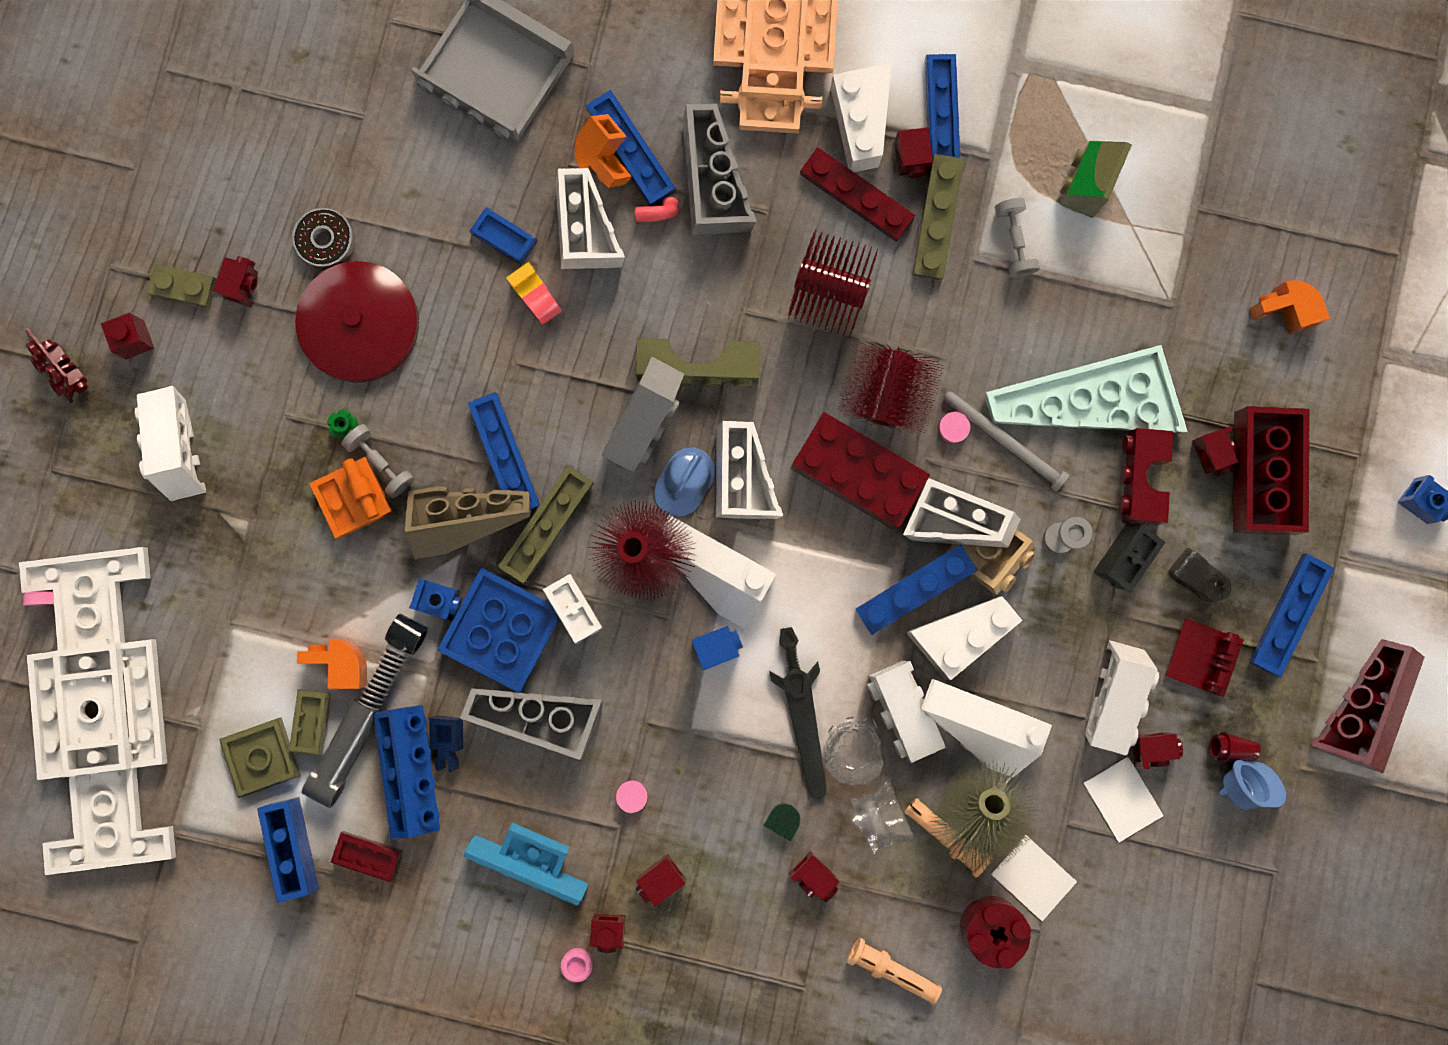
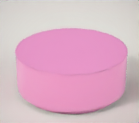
(954, 427)
(38, 598)
(631, 796)
(576, 965)

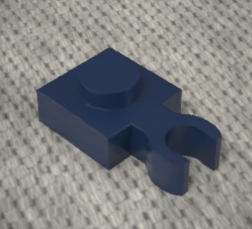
(447, 737)

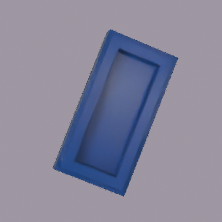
(503, 236)

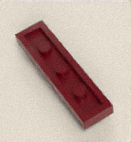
(857, 194)

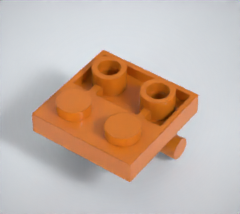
(351, 497)

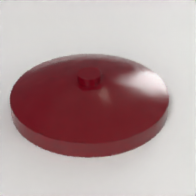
(357, 322)

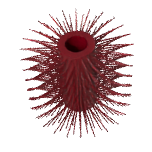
(830, 282)
(889, 388)
(643, 551)

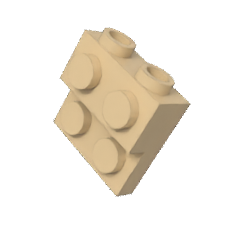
(999, 564)

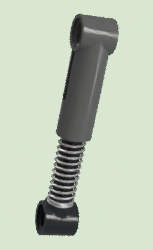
(329, 777)

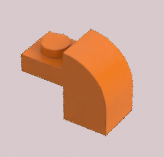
(596, 150)
(1299, 303)
(345, 663)

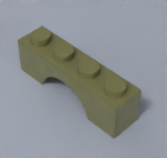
(735, 365)

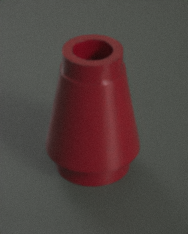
(1229, 748)

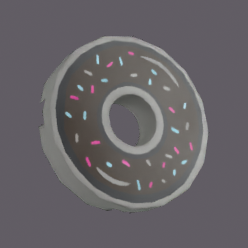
(316, 222)

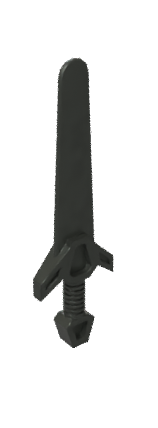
(802, 711)

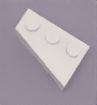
(861, 113)
(584, 229)
(166, 443)
(741, 474)
(959, 518)
(964, 636)
(1121, 699)
(902, 711)

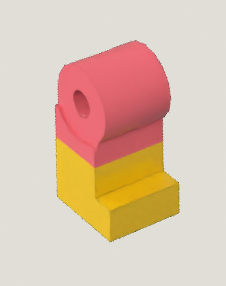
(534, 293)

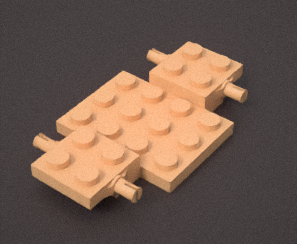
(774, 47)

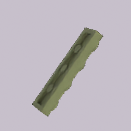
(938, 217)
(546, 524)

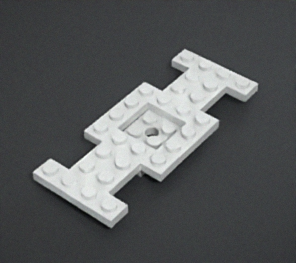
(97, 750)

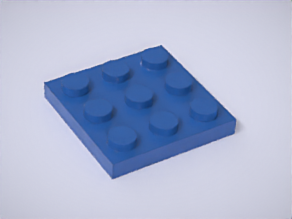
(500, 630)

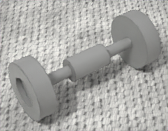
(1011, 208)
(357, 438)
(1068, 535)

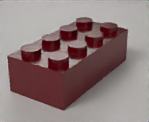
(860, 471)
(1271, 471)

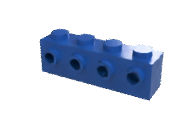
(406, 772)

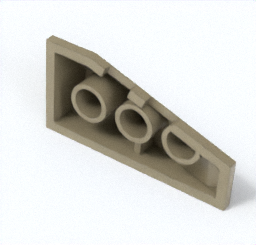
(448, 520)

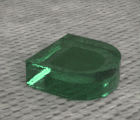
(783, 820)

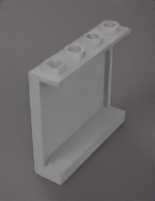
(495, 65)

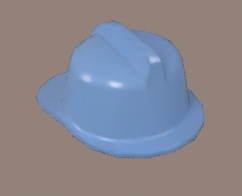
(684, 481)
(1253, 786)

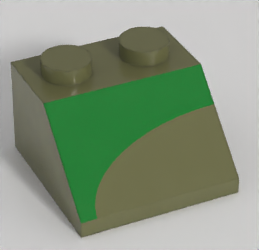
(1094, 176)

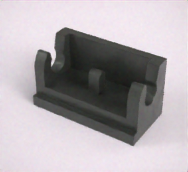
(1129, 556)

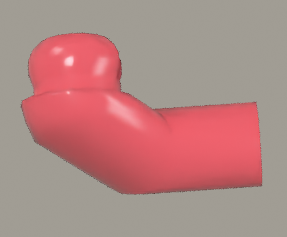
(658, 213)

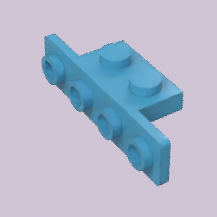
(531, 860)

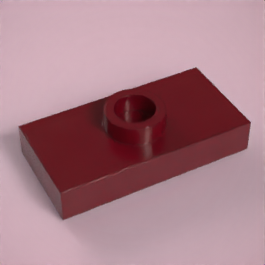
(366, 856)

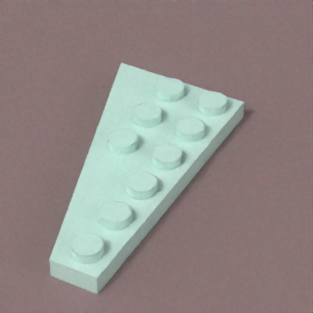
(1104, 395)

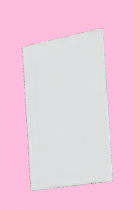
(1123, 799)
(1034, 878)

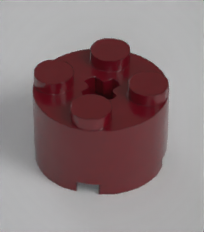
(999, 949)

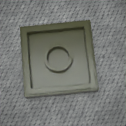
(259, 757)

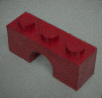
(1140, 501)

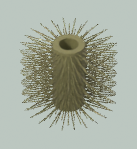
(984, 816)

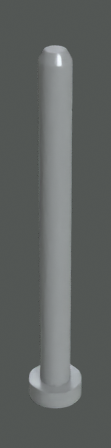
(1057, 479)

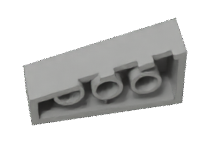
(714, 185)
(537, 719)

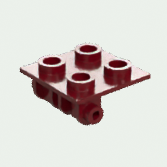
(53, 361)
(1204, 657)

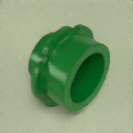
(341, 416)

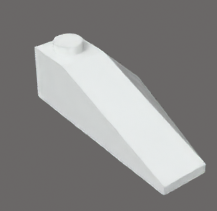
(722, 576)
(986, 728)

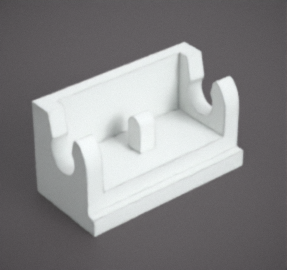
(572, 609)

